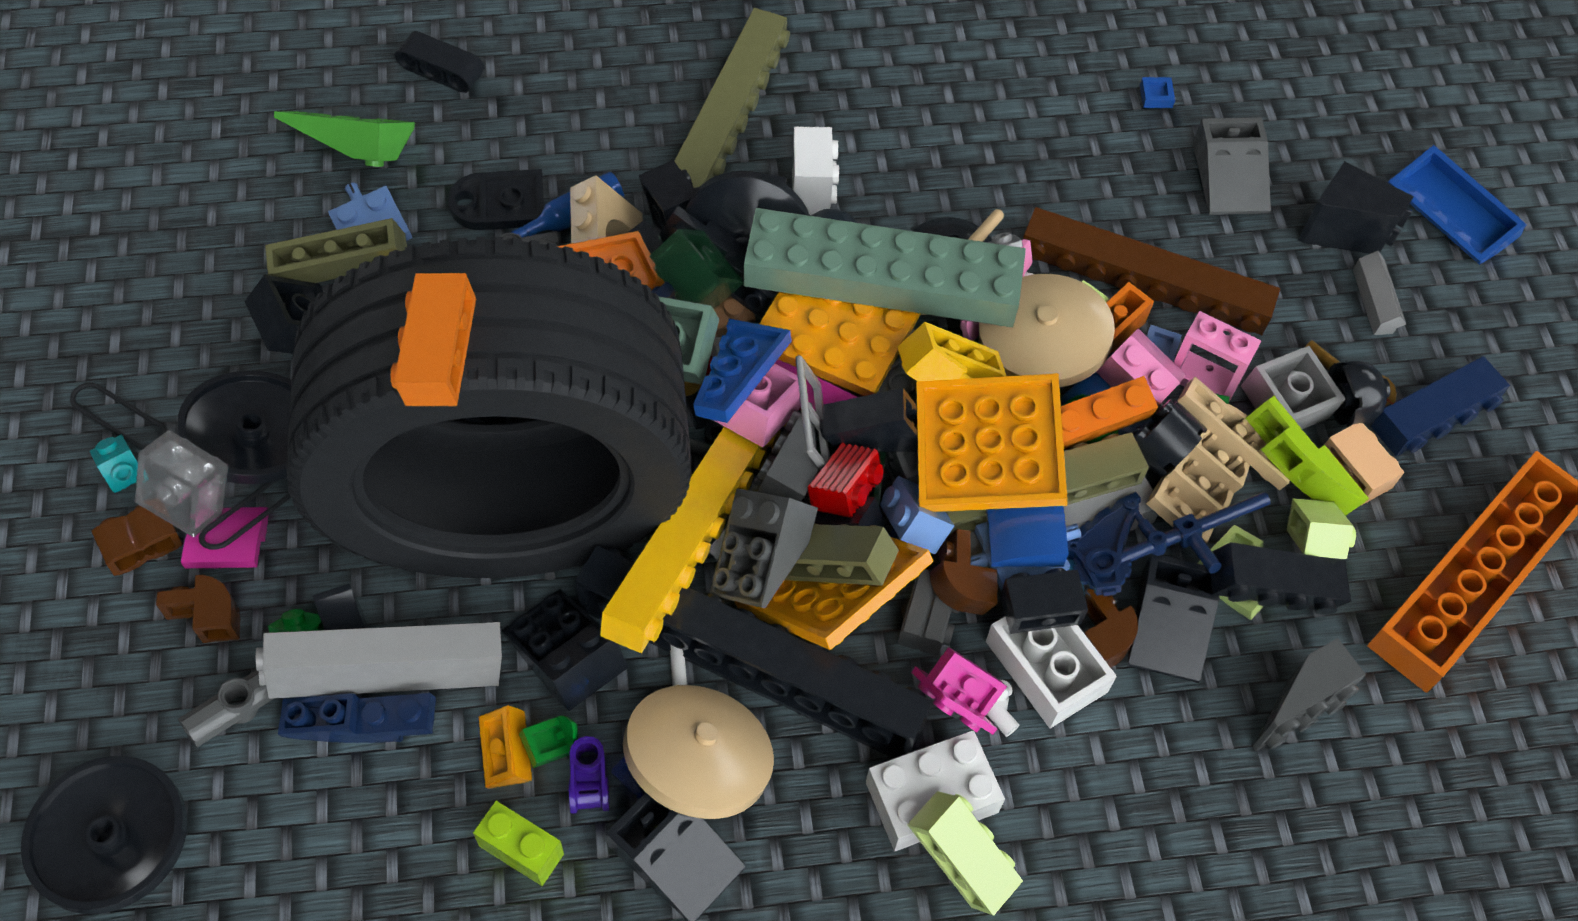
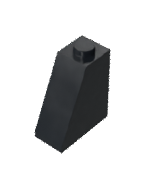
(873, 421)

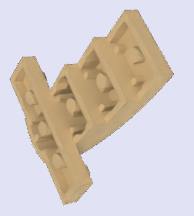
(1218, 463)

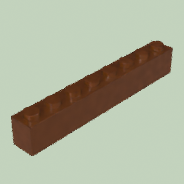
(1154, 271)

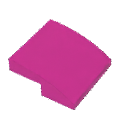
(238, 554)

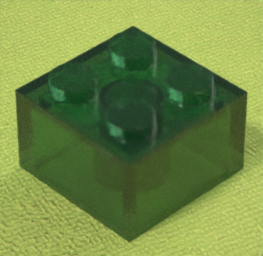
(695, 268)

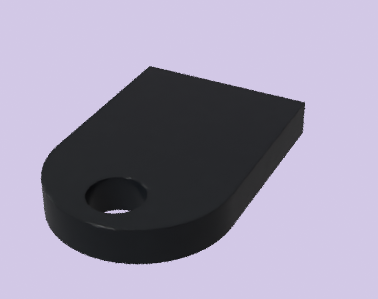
(498, 199)

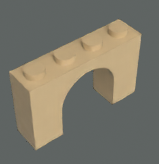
(599, 211)

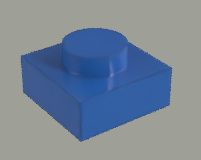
(1157, 92)

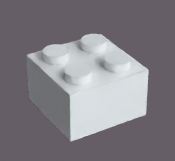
(814, 167)

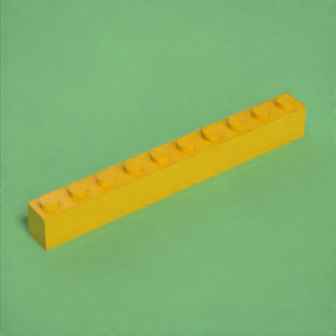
(680, 543)

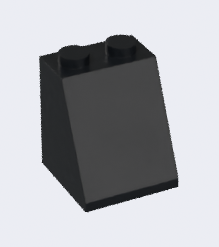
(1357, 213)

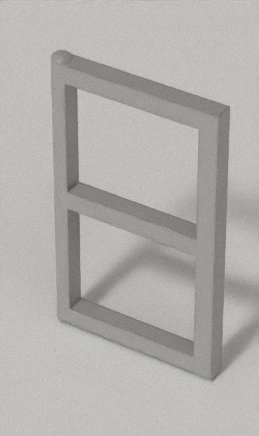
(809, 414)

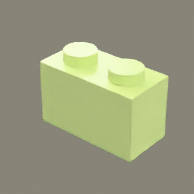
(1320, 528)

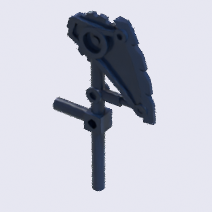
(1102, 552)

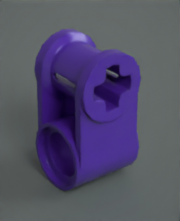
(588, 782)

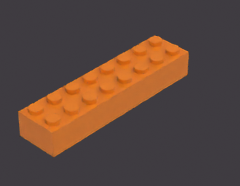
(1479, 573)

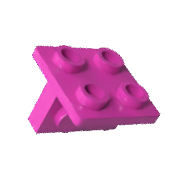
(961, 688)

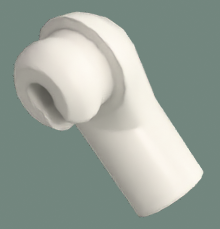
(1000, 715)

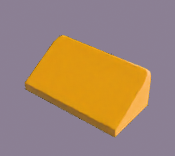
(502, 748)

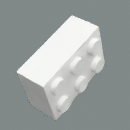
(1052, 668)
(910, 781)

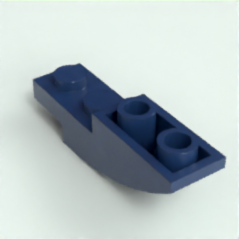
(357, 719)

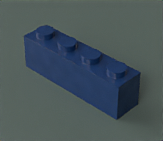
(1440, 406)

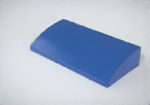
(1458, 205)
(1027, 537)

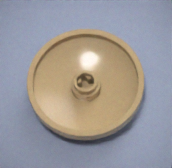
(1056, 330)
(698, 751)

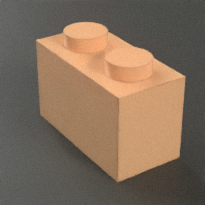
(1365, 460)

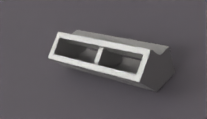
(1378, 294)

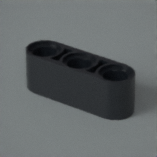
(439, 61)

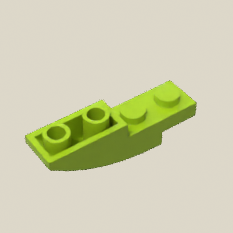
(1298, 458)

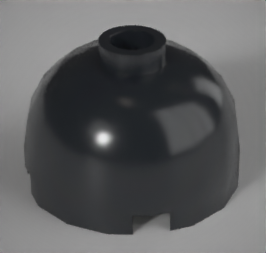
(1363, 389)

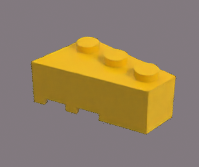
(942, 355)

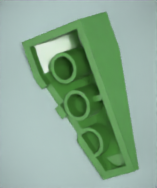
(358, 138)

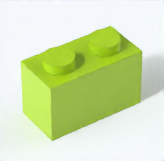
(519, 843)

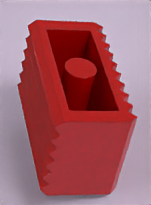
(846, 480)

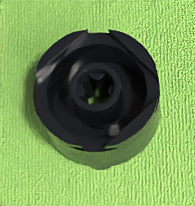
(1168, 436)

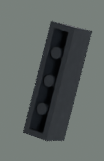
(1280, 578)

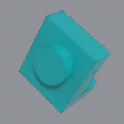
(115, 462)

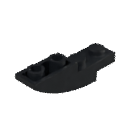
(752, 298)

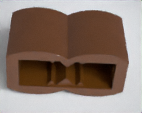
(134, 539)

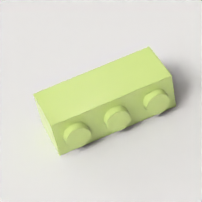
(966, 852)

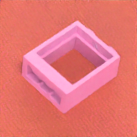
(1236, 348)

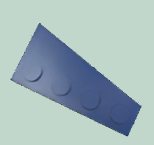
(741, 364)

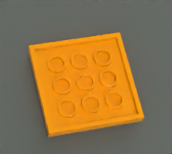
(841, 339)
(990, 443)
(831, 611)

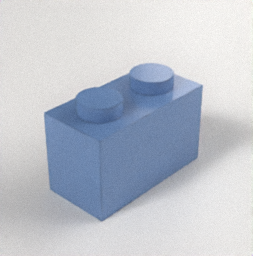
(912, 522)

